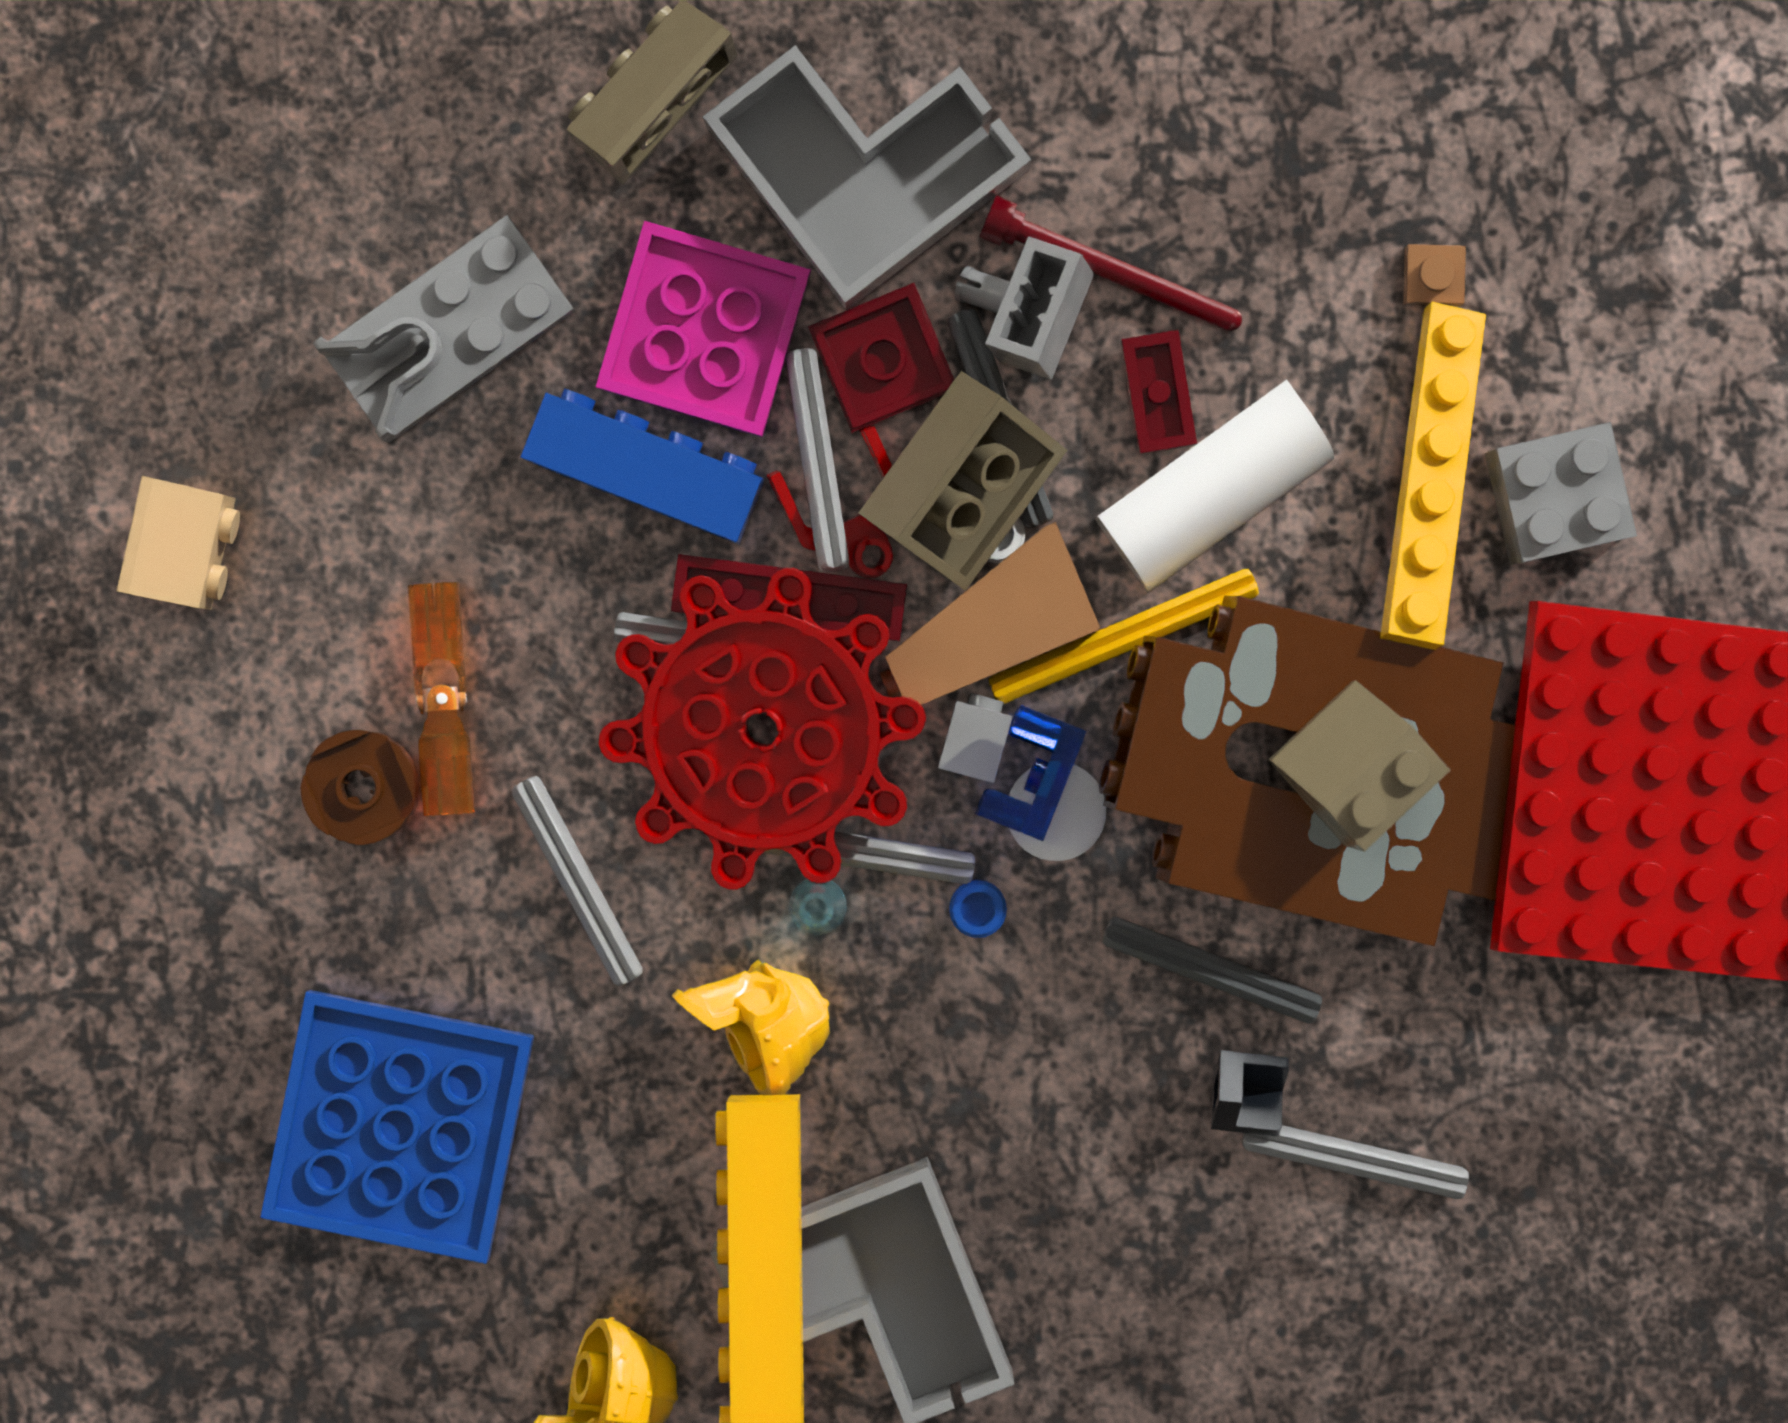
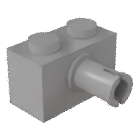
(1032, 308)

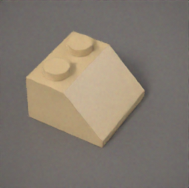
(178, 544)

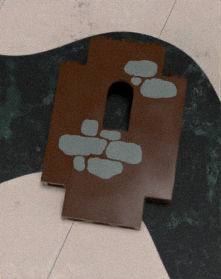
(1266, 840)

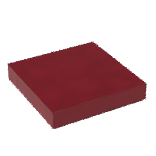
(882, 358)

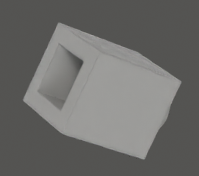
(975, 738)

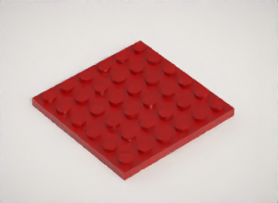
(1648, 795)

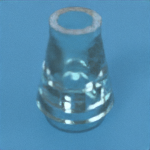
(827, 892)

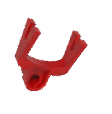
(858, 530)

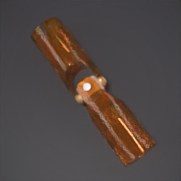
(444, 743)

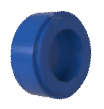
(977, 908)

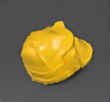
(769, 1021)
(618, 1379)

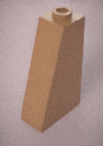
(1002, 620)

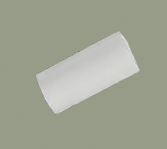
(1216, 486)

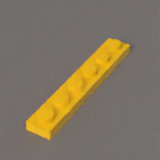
(1433, 476)

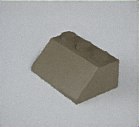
(651, 88)
(963, 480)

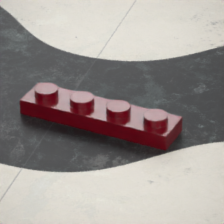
(833, 598)

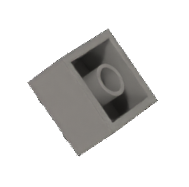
(1560, 493)

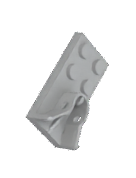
(446, 329)

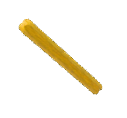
(1119, 637)

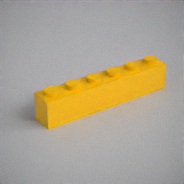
(762, 1259)

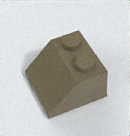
(1359, 766)

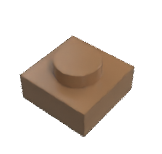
(1434, 274)

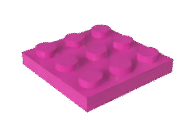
(703, 329)

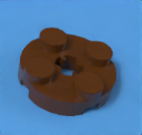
(375, 757)

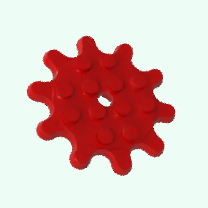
(699, 740)

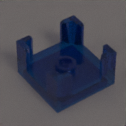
(1045, 779)

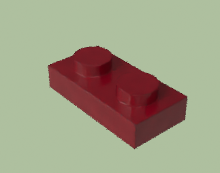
(1158, 392)

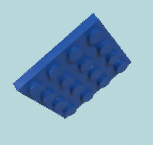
(397, 1126)

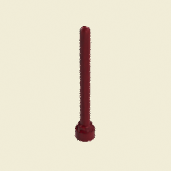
(1008, 225)

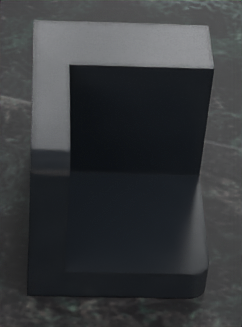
(1248, 1093)

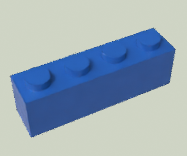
(642, 467)

